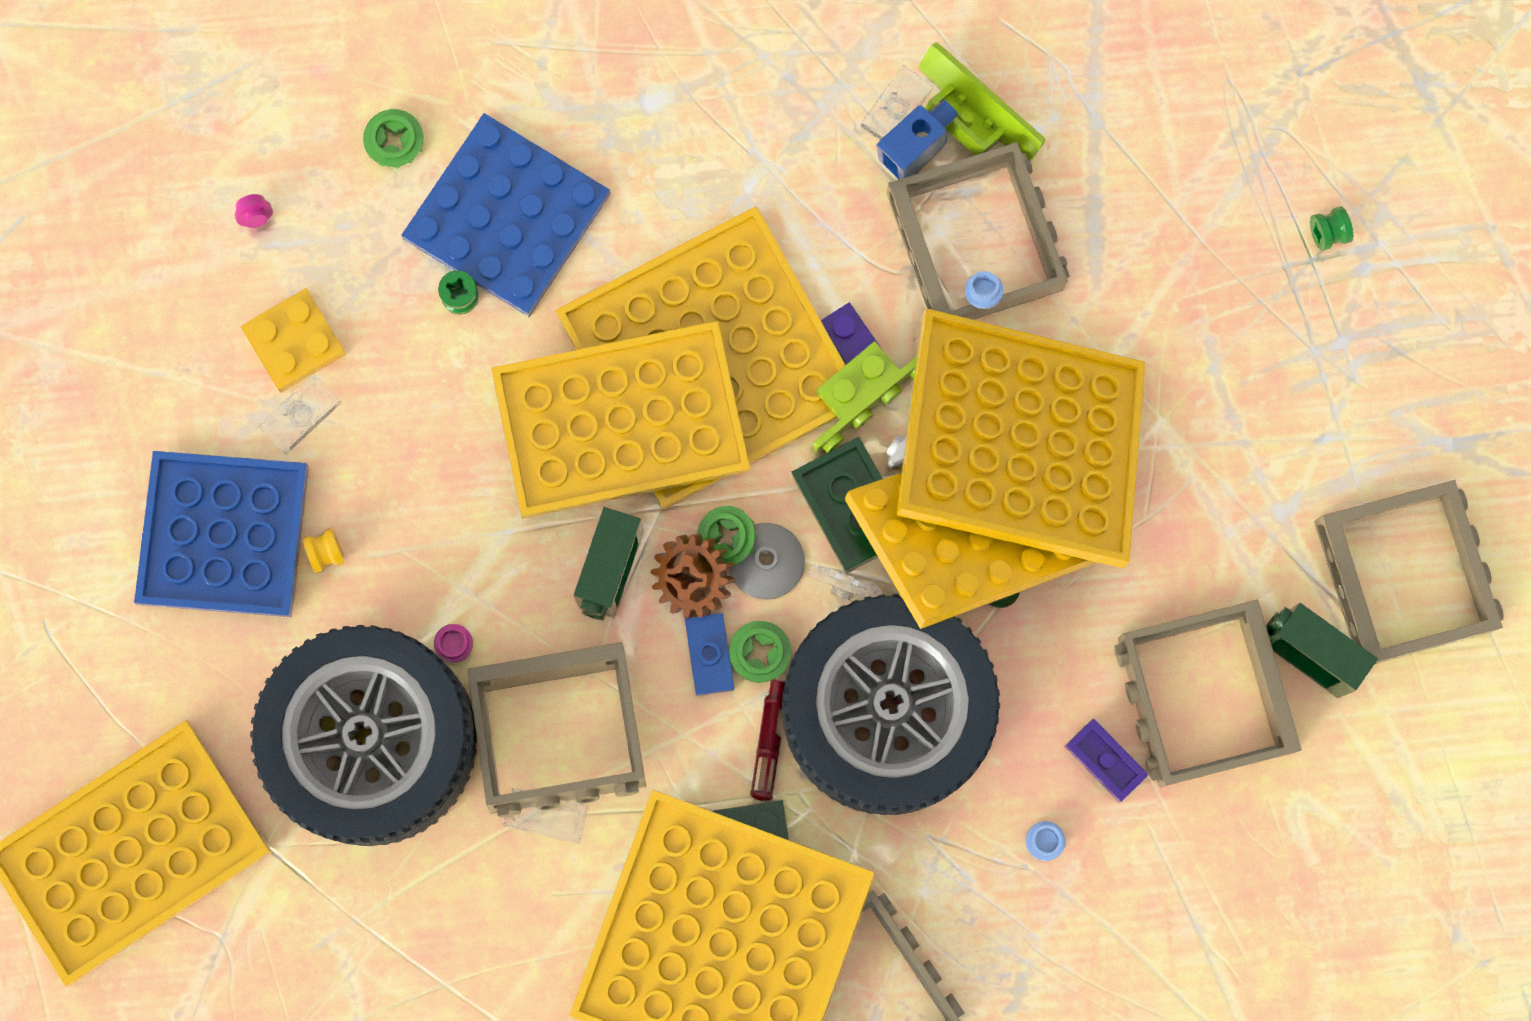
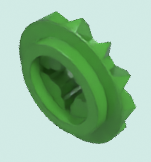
(397, 122)
(732, 519)
(766, 634)

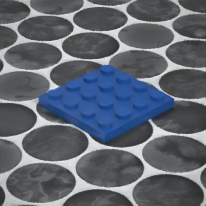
(506, 214)
(221, 534)

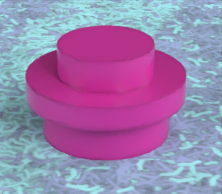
(252, 211)
(453, 643)

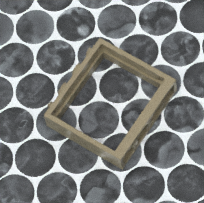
(1031, 203)
(1348, 585)
(545, 669)
(1266, 675)
(907, 944)

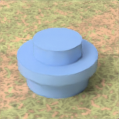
(984, 290)
(1045, 841)

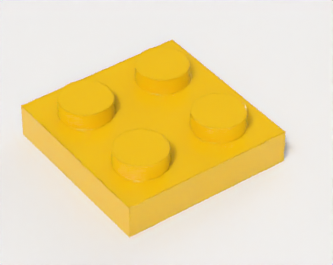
(293, 340)

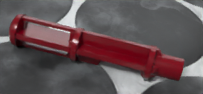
(768, 742)

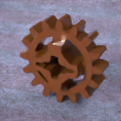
(682, 588)

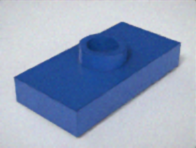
(709, 654)

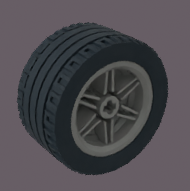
(318, 684)
(873, 773)

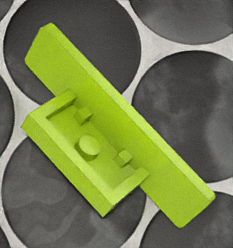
(982, 115)
(857, 390)

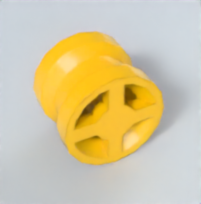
(324, 550)

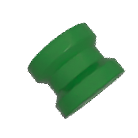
(1331, 228)
(462, 299)

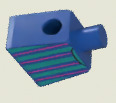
(905, 152)

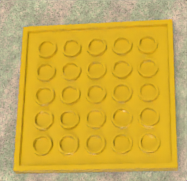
(765, 321)
(1023, 439)
(720, 924)

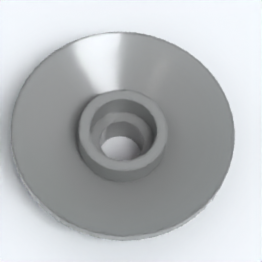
(781, 575)

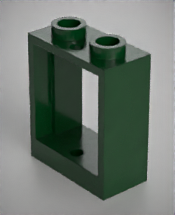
(608, 564)
(1319, 650)

